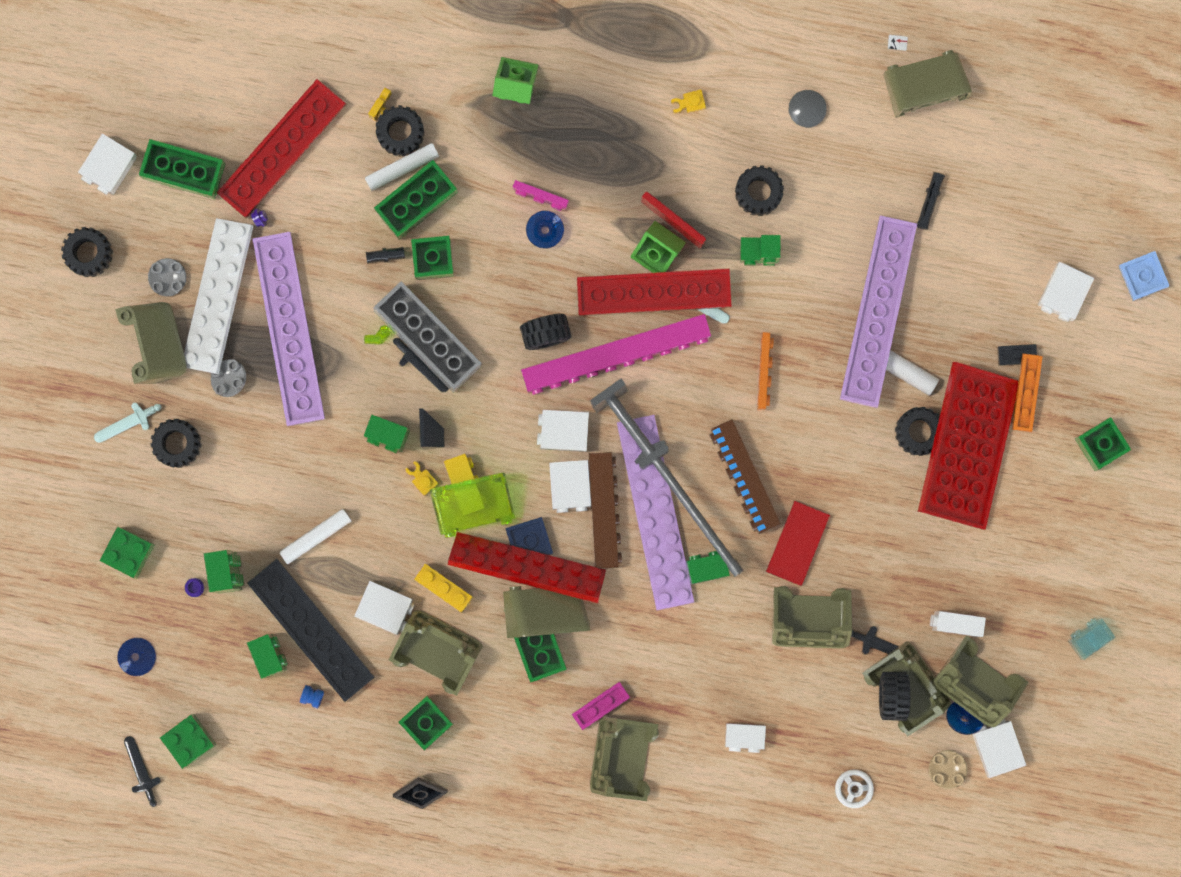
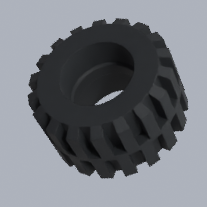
(395, 115)
(759, 174)
(72, 245)
(545, 331)
(902, 430)
(161, 435)
(894, 696)

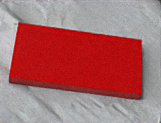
(673, 220)
(797, 543)

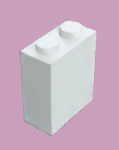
(107, 165)
(1065, 292)
(563, 430)
(570, 485)
(384, 608)
(957, 623)
(999, 749)

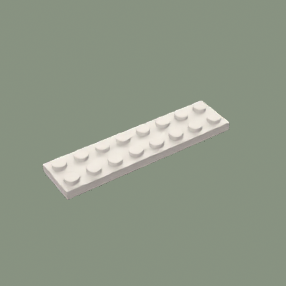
(217, 295)

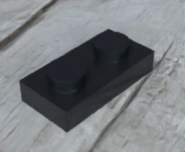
(1013, 354)

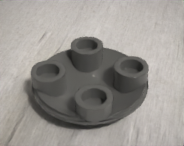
(807, 108)

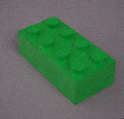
(182, 169)
(416, 199)
(223, 571)
(540, 656)

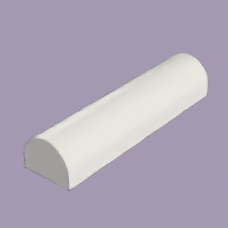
(401, 167)
(911, 373)
(315, 536)

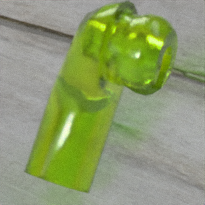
(379, 338)

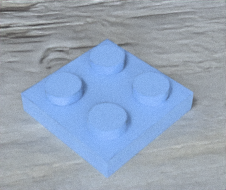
(1144, 275)

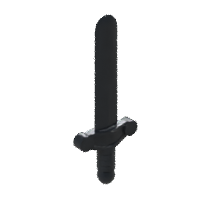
(410, 356)
(869, 640)
(145, 783)

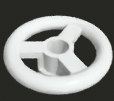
(848, 802)

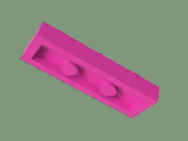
(540, 196)
(600, 705)

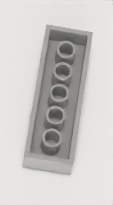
(427, 337)

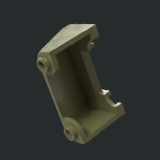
(927, 83)
(157, 342)
(542, 613)
(811, 619)
(436, 650)
(979, 686)
(926, 699)
(622, 758)

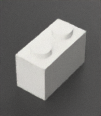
(745, 736)

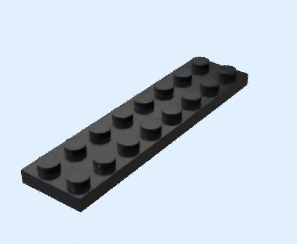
(310, 630)

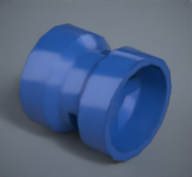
(311, 696)

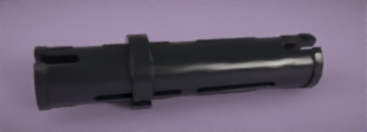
(930, 200)

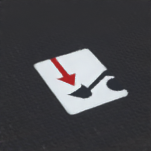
(897, 42)

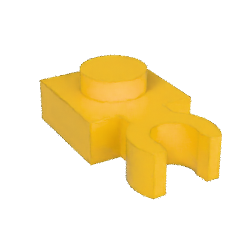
(692, 101)
(378, 107)
(423, 480)

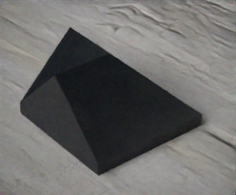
(430, 432)
(420, 792)

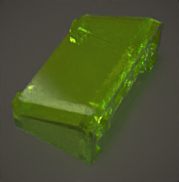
(472, 504)

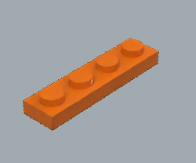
(764, 379)
(1027, 392)

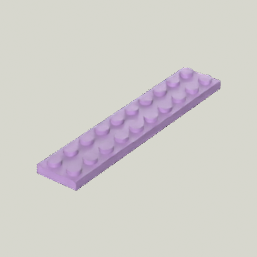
(878, 311)
(288, 329)
(656, 522)

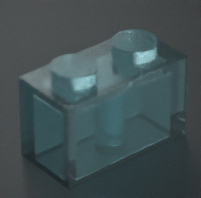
(1091, 638)

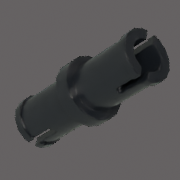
(385, 255)

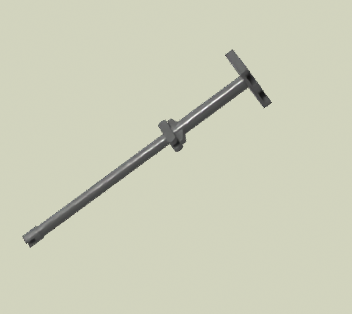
(651, 455)

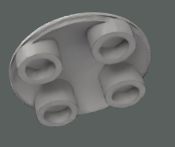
(167, 277)
(230, 378)

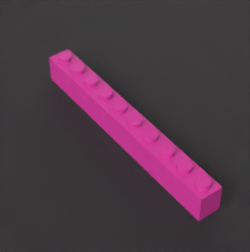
(616, 353)

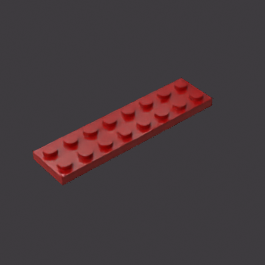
(281, 148)
(654, 292)
(527, 567)

